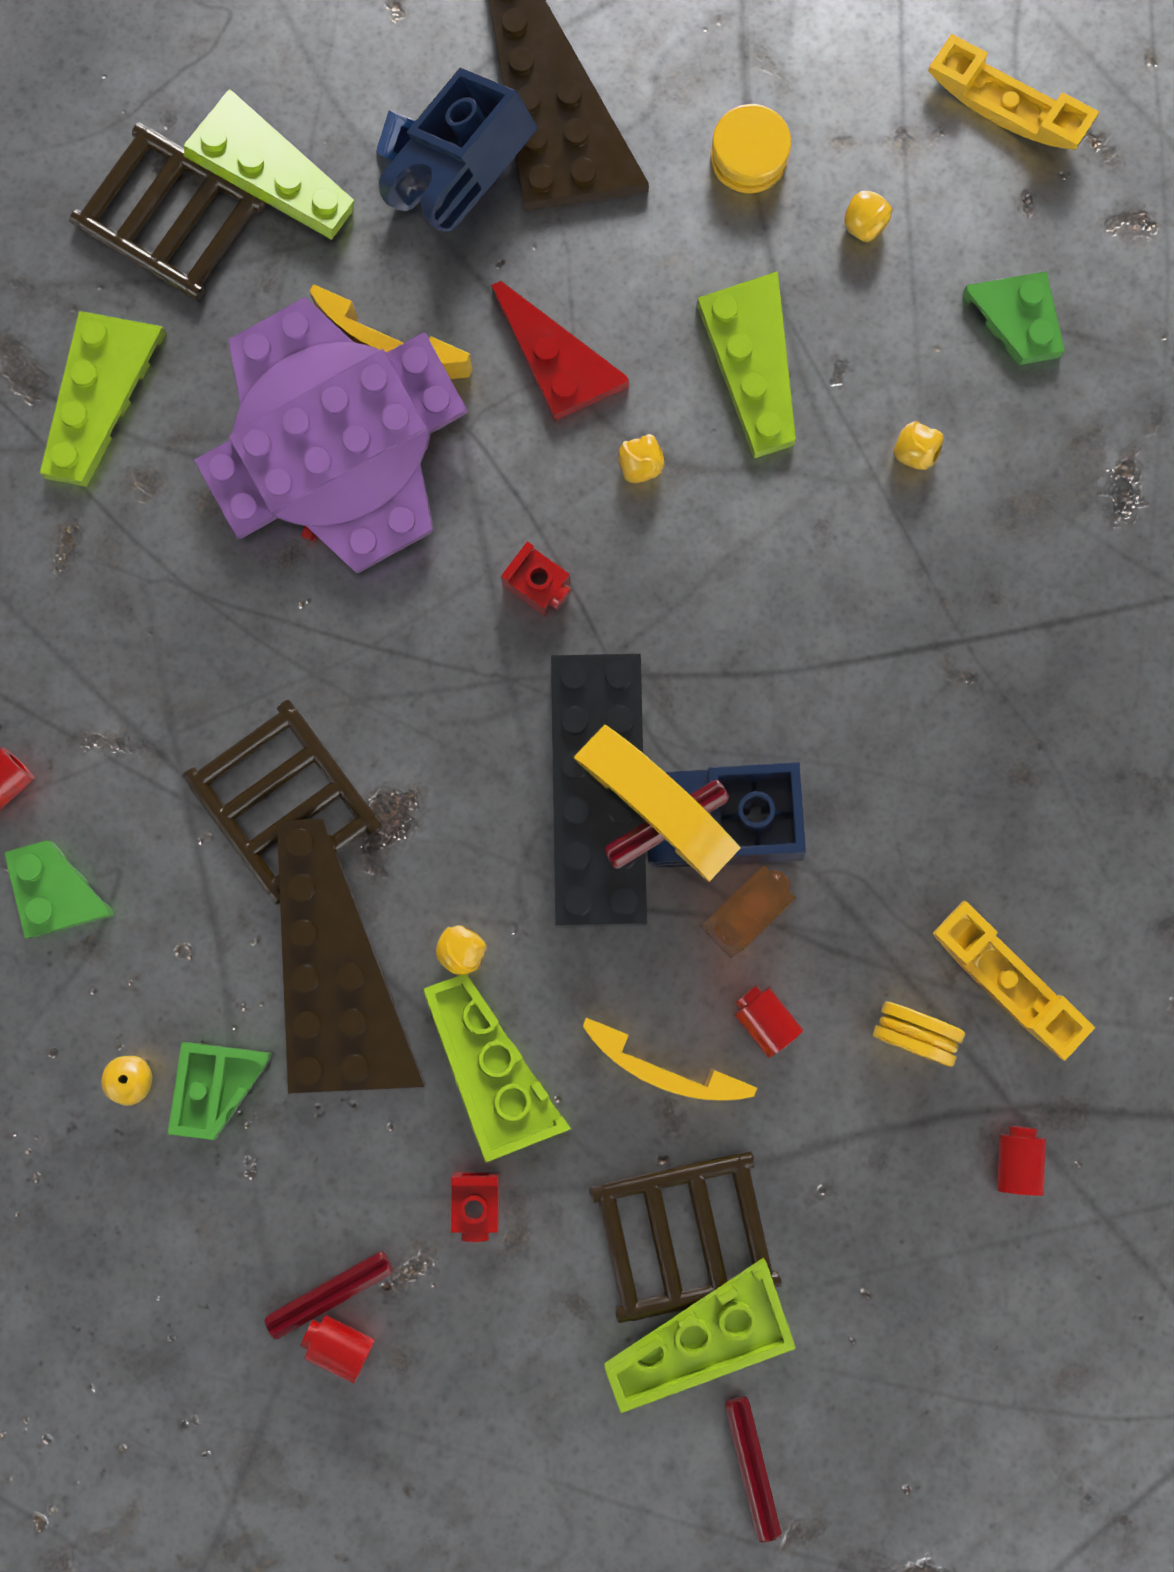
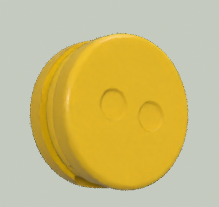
(750, 148)
(919, 1034)

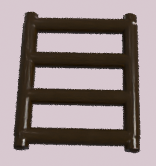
(158, 261)
(313, 751)
(650, 1186)

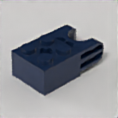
(457, 149)
(767, 786)

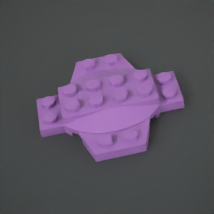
(331, 435)

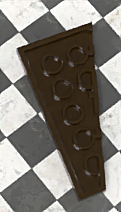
(577, 145)
(335, 993)

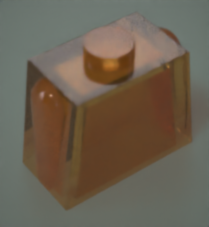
(749, 910)

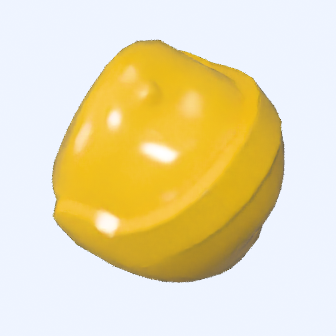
(867, 215)
(918, 446)
(641, 459)
(460, 950)
(138, 1081)

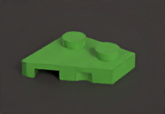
(1021, 315)
(51, 891)
(211, 1087)

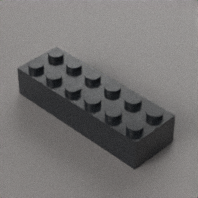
(587, 816)

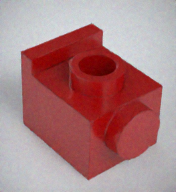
(539, 597)
(478, 1187)

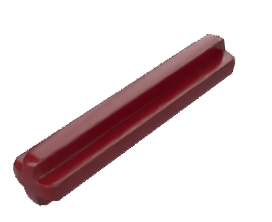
(646, 837)
(328, 1295)
(753, 1469)

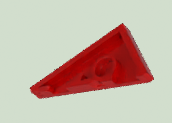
(561, 364)

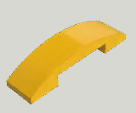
(1008, 102)
(343, 315)
(658, 801)
(1012, 982)
(717, 1086)

